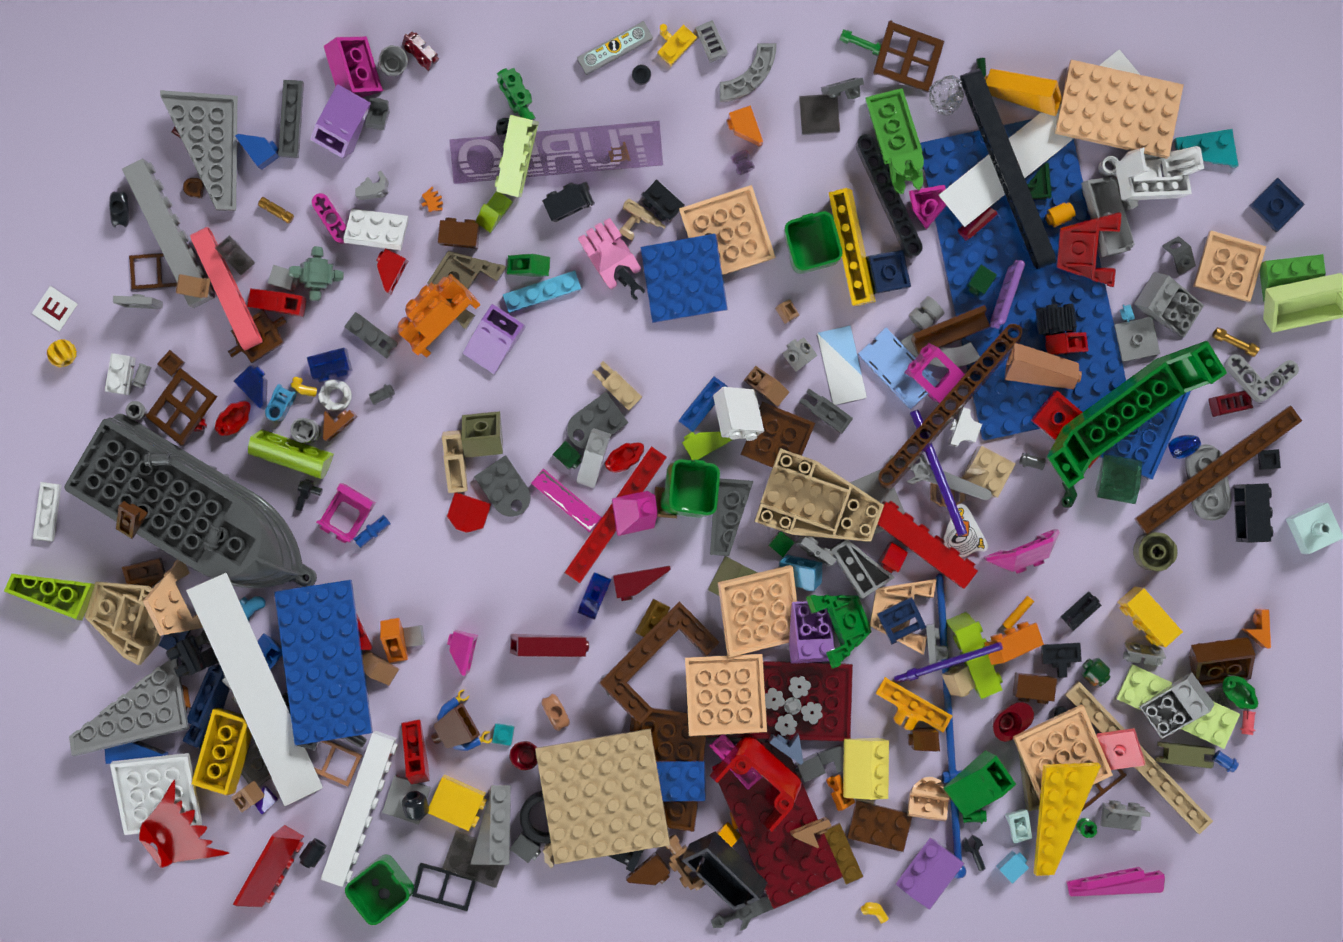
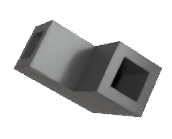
(833, 754)

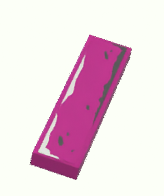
(566, 500)

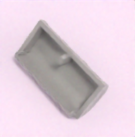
(1102, 200)

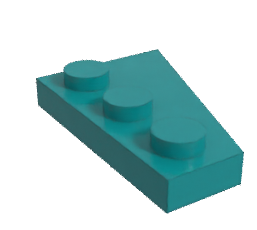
(1215, 146)

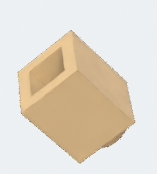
(959, 681)

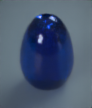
(1184, 446)

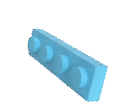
(542, 291)

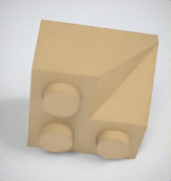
(988, 470)

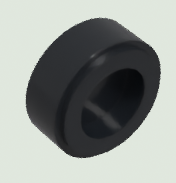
(641, 74)

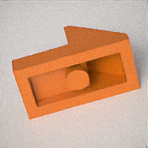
(1261, 633)

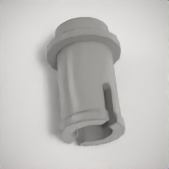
(141, 376)

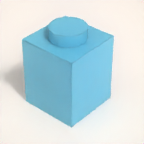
(1013, 866)

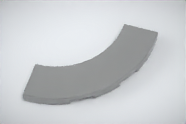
(753, 77)
(959, 356)

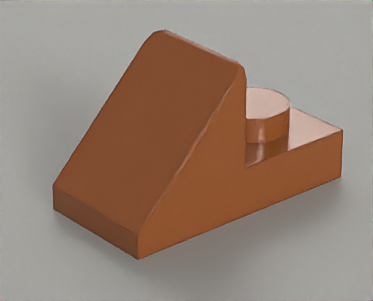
(333, 427)

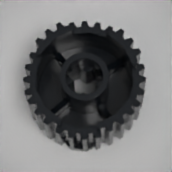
(1056, 320)

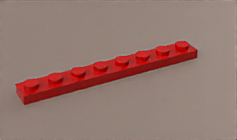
(606, 527)

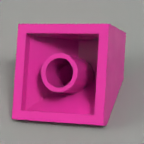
(634, 512)
(462, 649)

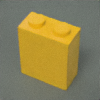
(457, 803)

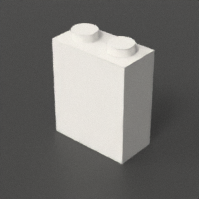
(738, 413)

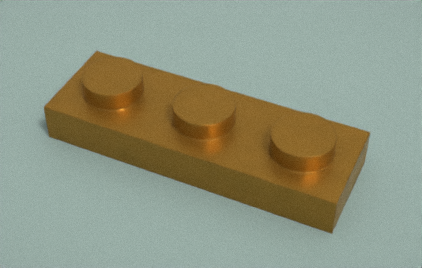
(843, 853)

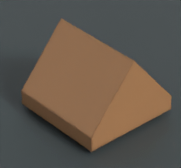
(787, 311)

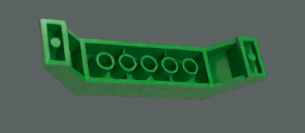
(1130, 407)

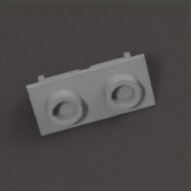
(1152, 654)

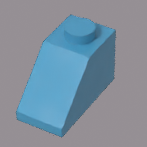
(806, 572)

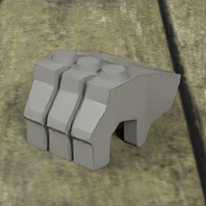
(371, 190)

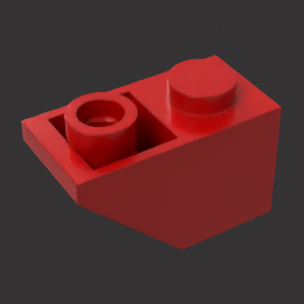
(892, 558)

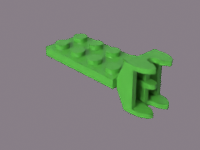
(897, 138)

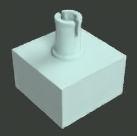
(1314, 528)

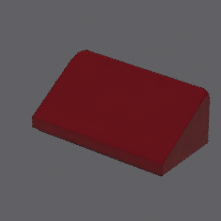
(977, 224)

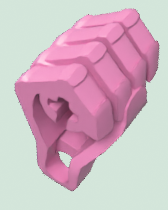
(608, 251)

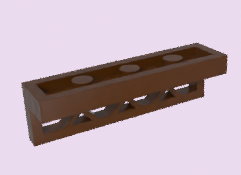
(951, 329)

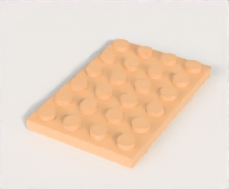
(1119, 109)

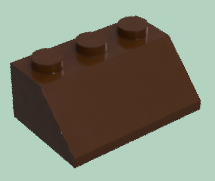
(1220, 659)

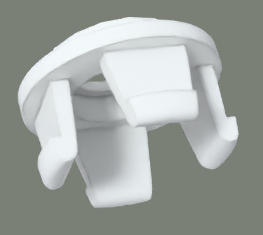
(324, 395)

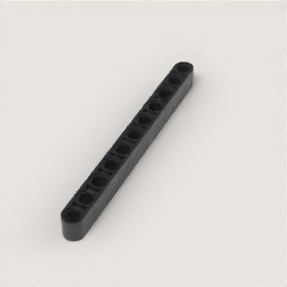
(1007, 169)

